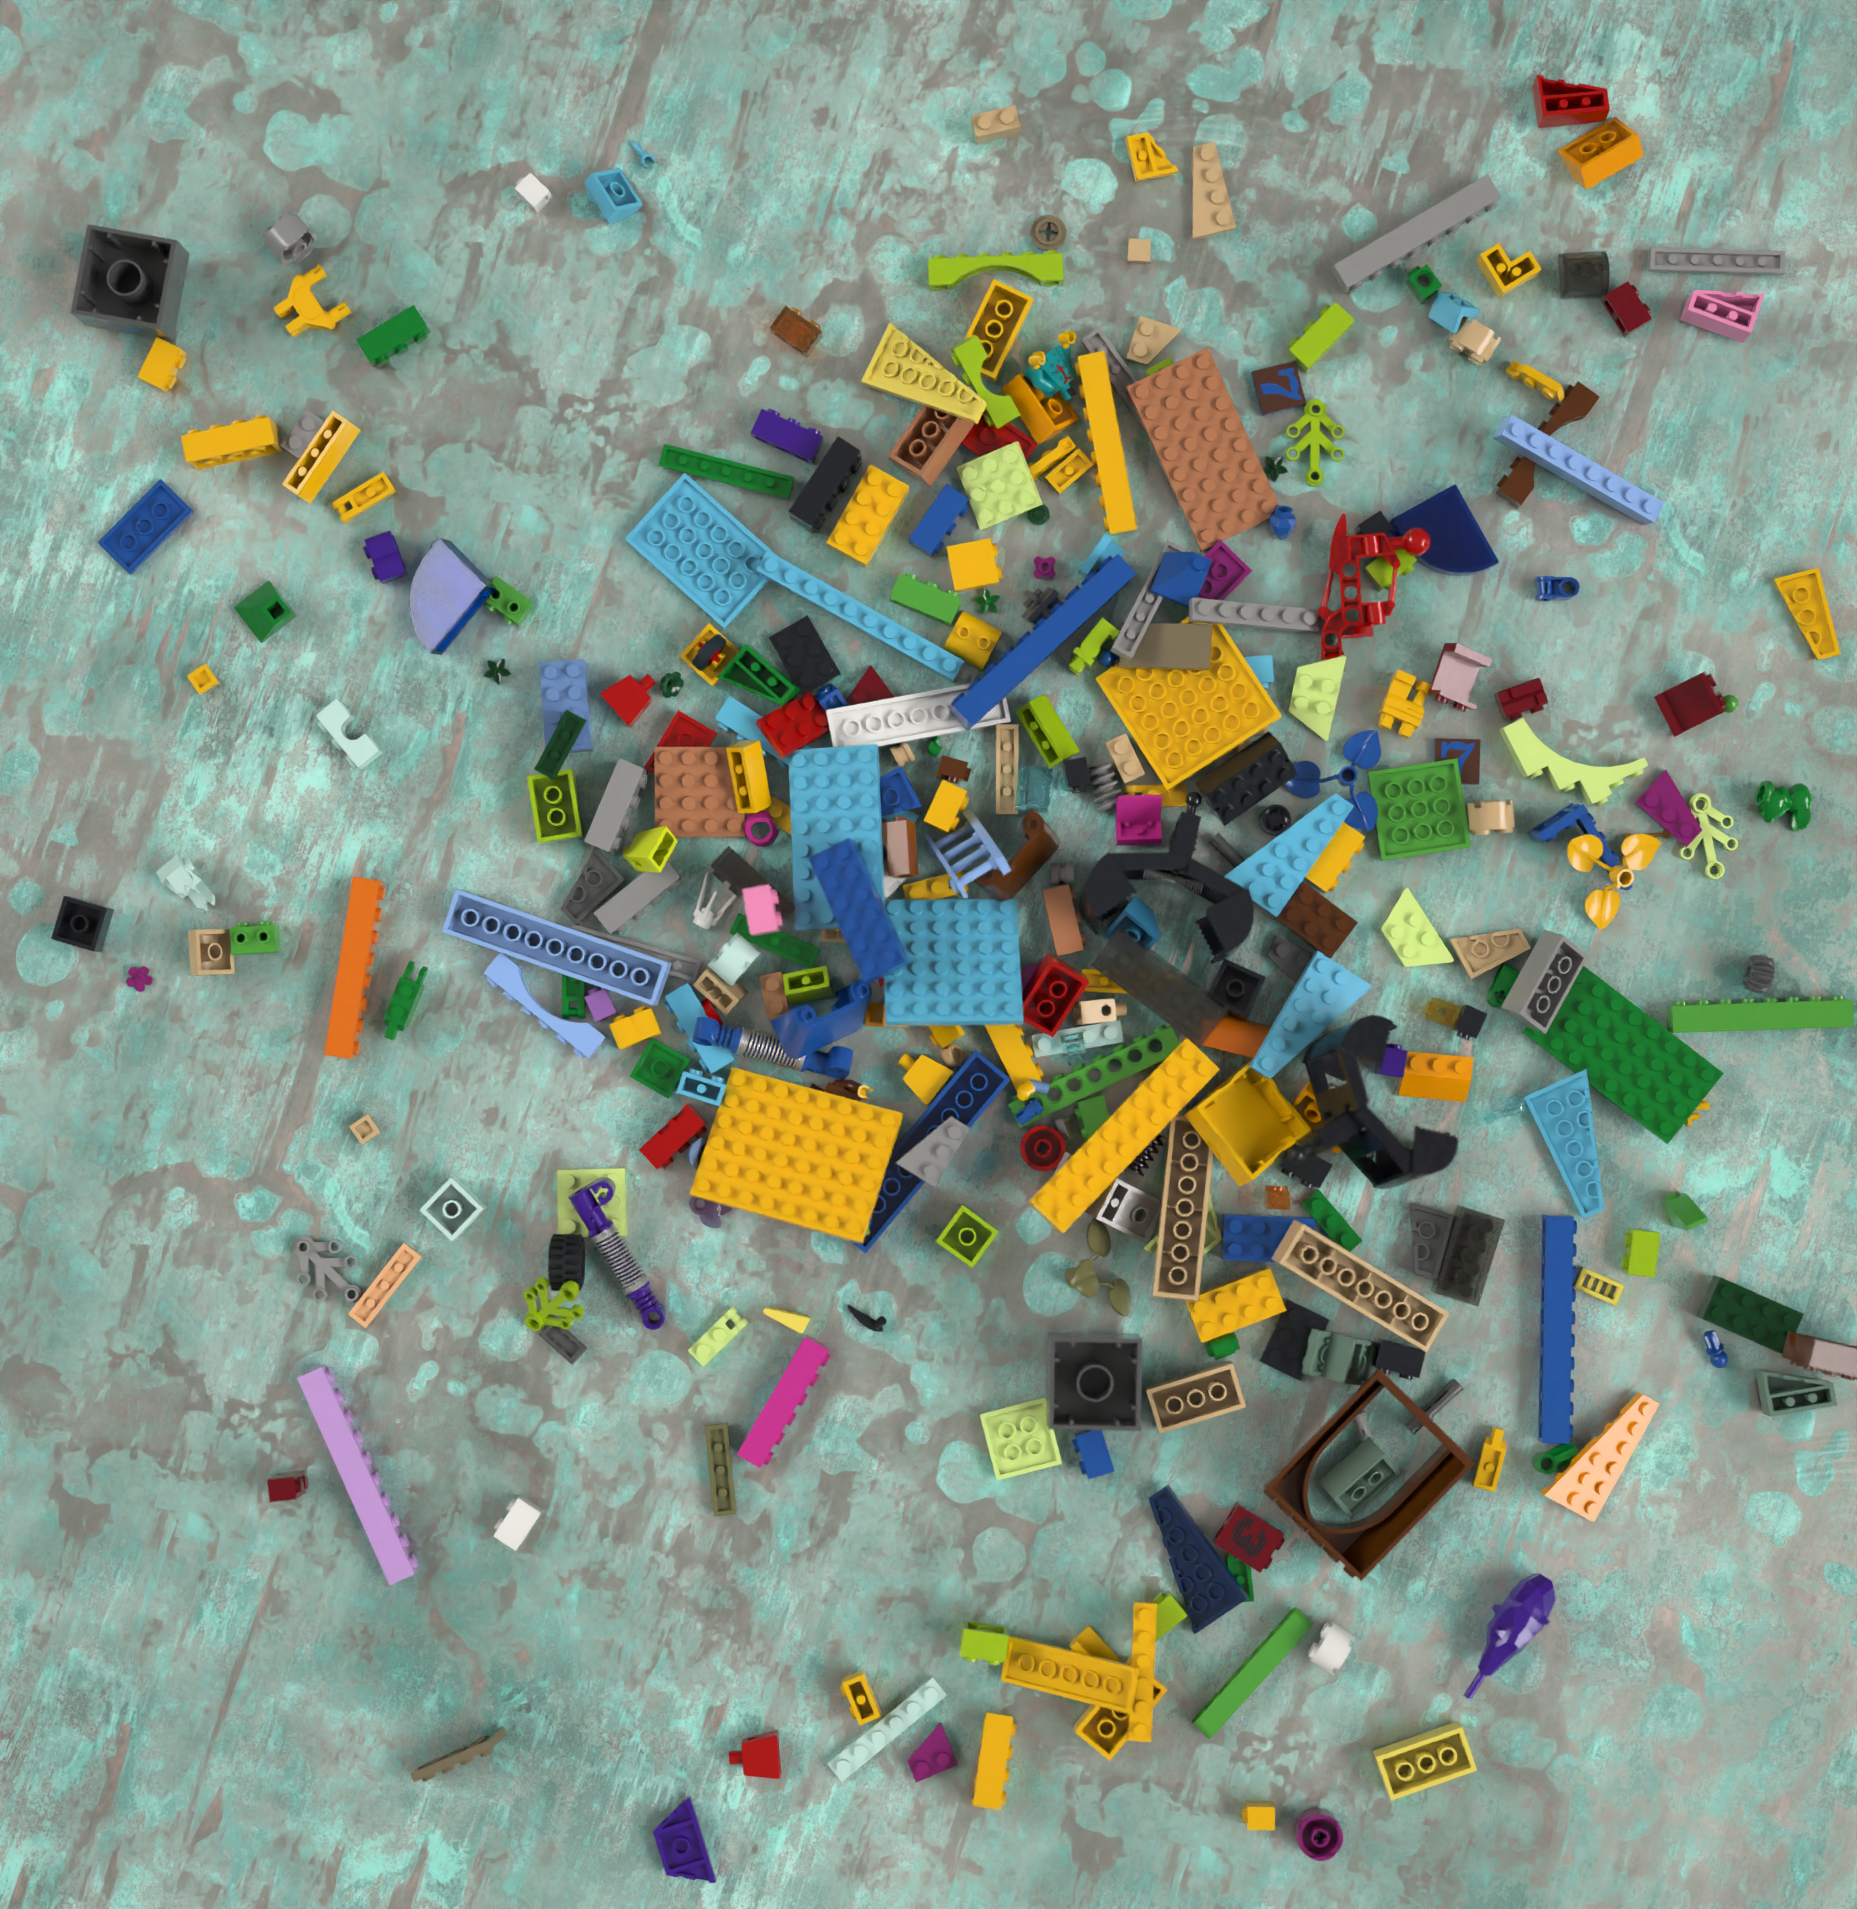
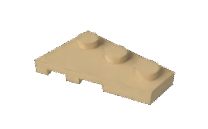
(1487, 951)

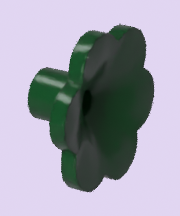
(671, 684)

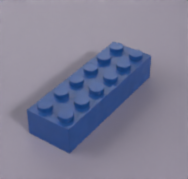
(859, 910)

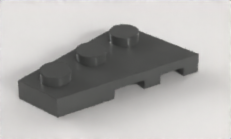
(593, 887)
(1289, 957)
(1429, 1239)

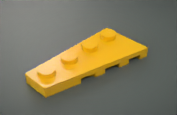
(1809, 607)

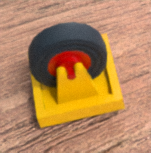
(709, 654)

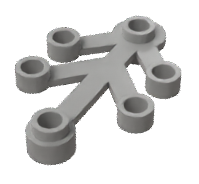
(324, 1266)

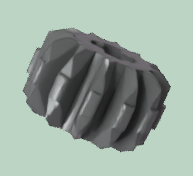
(1759, 973)

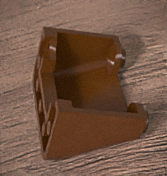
(1025, 863)

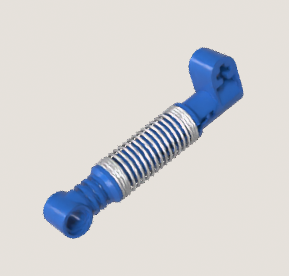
(763, 1047)

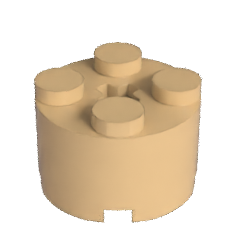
(1474, 341)
(1491, 816)

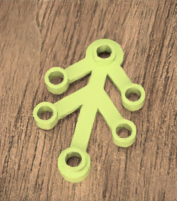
(1707, 833)

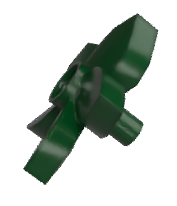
(1274, 467)
(497, 670)

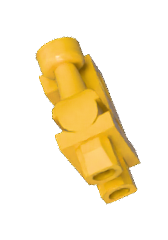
(1400, 709)

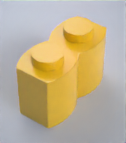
(635, 1028)

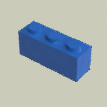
(939, 521)

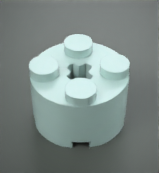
(734, 959)

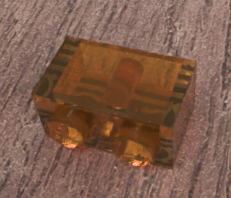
(796, 331)

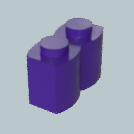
(385, 557)

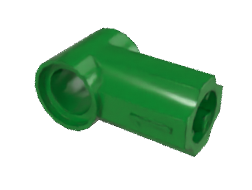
(1557, 1456)

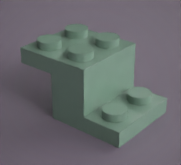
(1339, 1357)

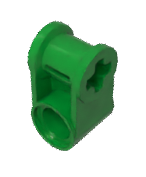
(1502, 983)

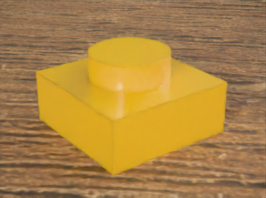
(203, 679)

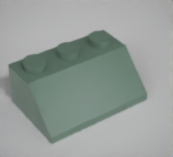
(1359, 1477)

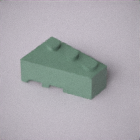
(1793, 1393)

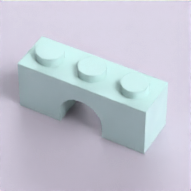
(335, 720)

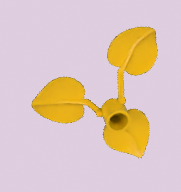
(1584, 852)

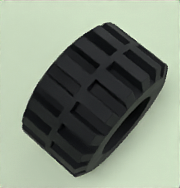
(566, 1260)

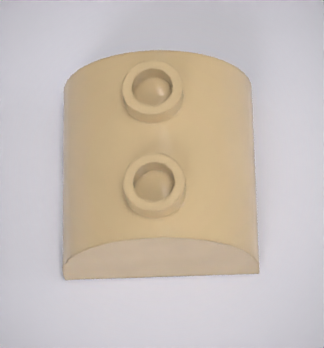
(210, 952)

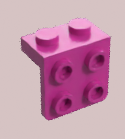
(1138, 820)

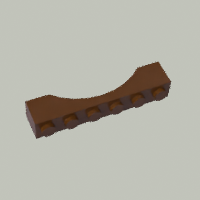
(1574, 407)

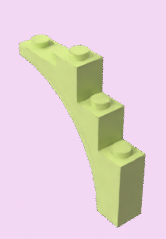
(1592, 781)

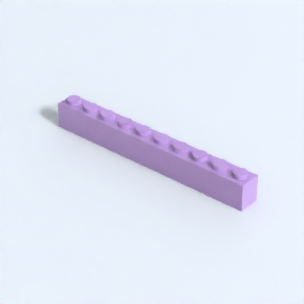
(358, 1474)

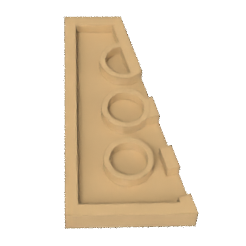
(1210, 198)

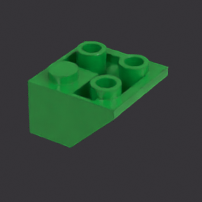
(265, 611)

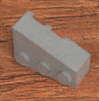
(935, 1151)

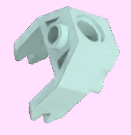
(184, 881)

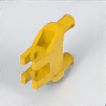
(307, 306)

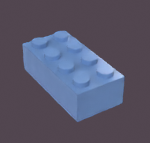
(562, 688)

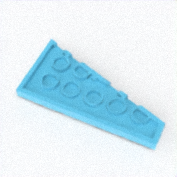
(1567, 1127)

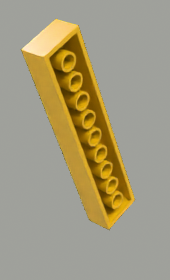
(1123, 1136)

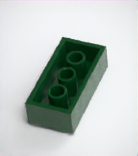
(1748, 1314)

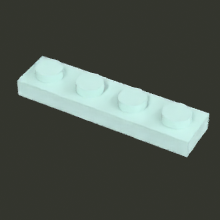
(1093, 1035)

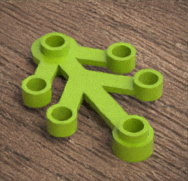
(1315, 439)
(537, 1319)

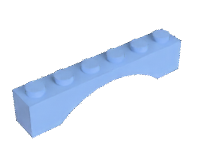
(509, 976)

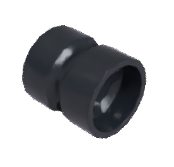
(1274, 819)

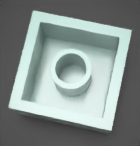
(453, 1208)

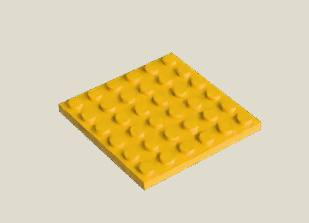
(1190, 715)

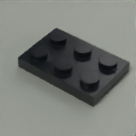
(804, 655)
(1290, 1339)

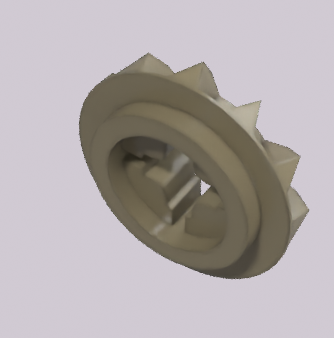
(1040, 226)

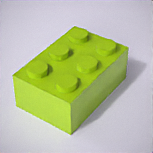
(556, 807)

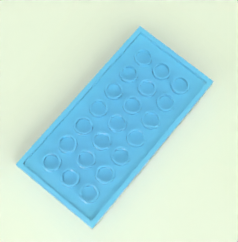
(832, 800)

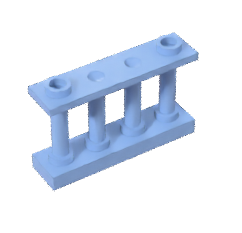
(979, 837)

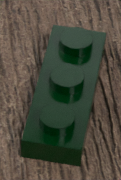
(560, 744)

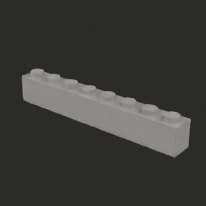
(1415, 234)

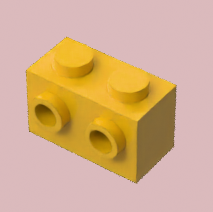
(861, 1697)

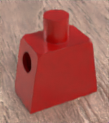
(629, 697)
(759, 1756)

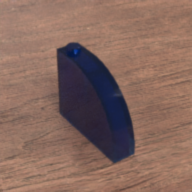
(1455, 536)
(445, 595)

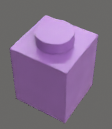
(600, 1004)

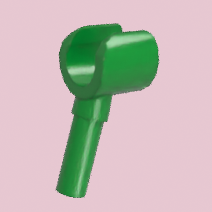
(934, 749)

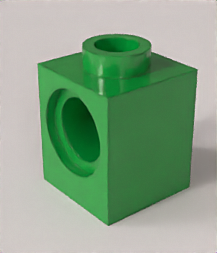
(1420, 292)

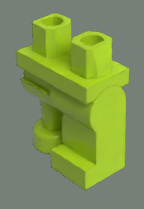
(1090, 647)

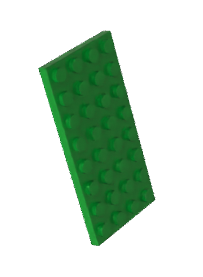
(1627, 1056)

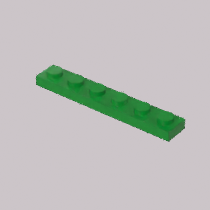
(726, 471)

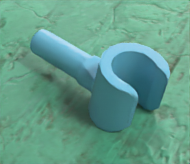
(642, 154)

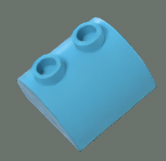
(612, 195)

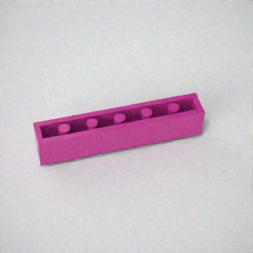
(783, 1401)

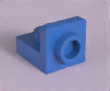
(830, 697)

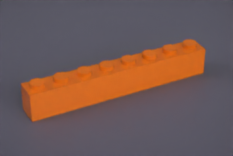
(354, 968)

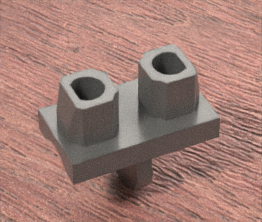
(1038, 602)

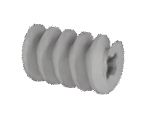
(1104, 786)

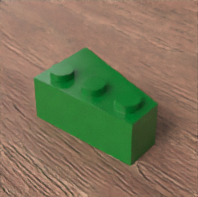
(756, 674)

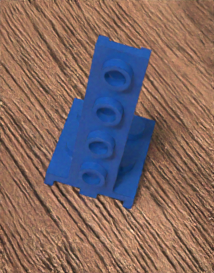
(1568, 818)

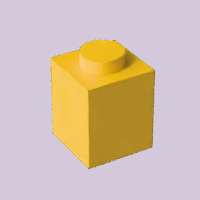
(1258, 1815)

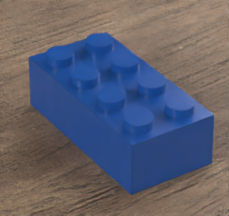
(1255, 1236)

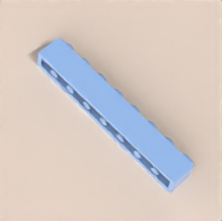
(1578, 470)

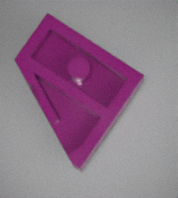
(932, 1755)

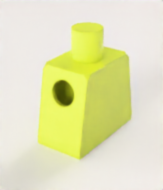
(650, 849)

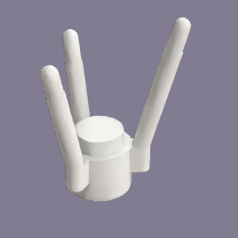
(704, 916)

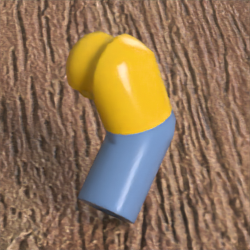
(1030, 1087)

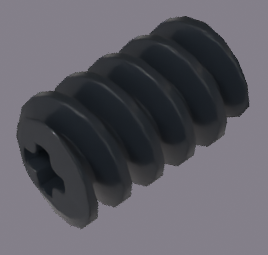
(1139, 1161)

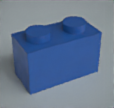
(1093, 1453)

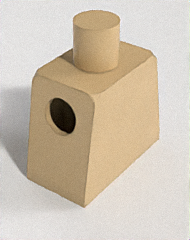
(1090, 1011)

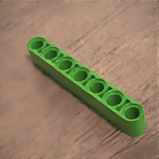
(1252, 1672)

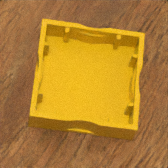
(1246, 1123)

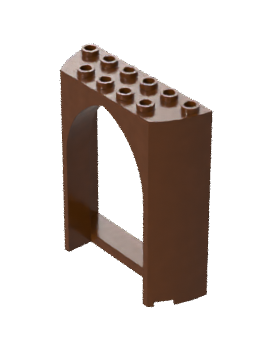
(1367, 1541)

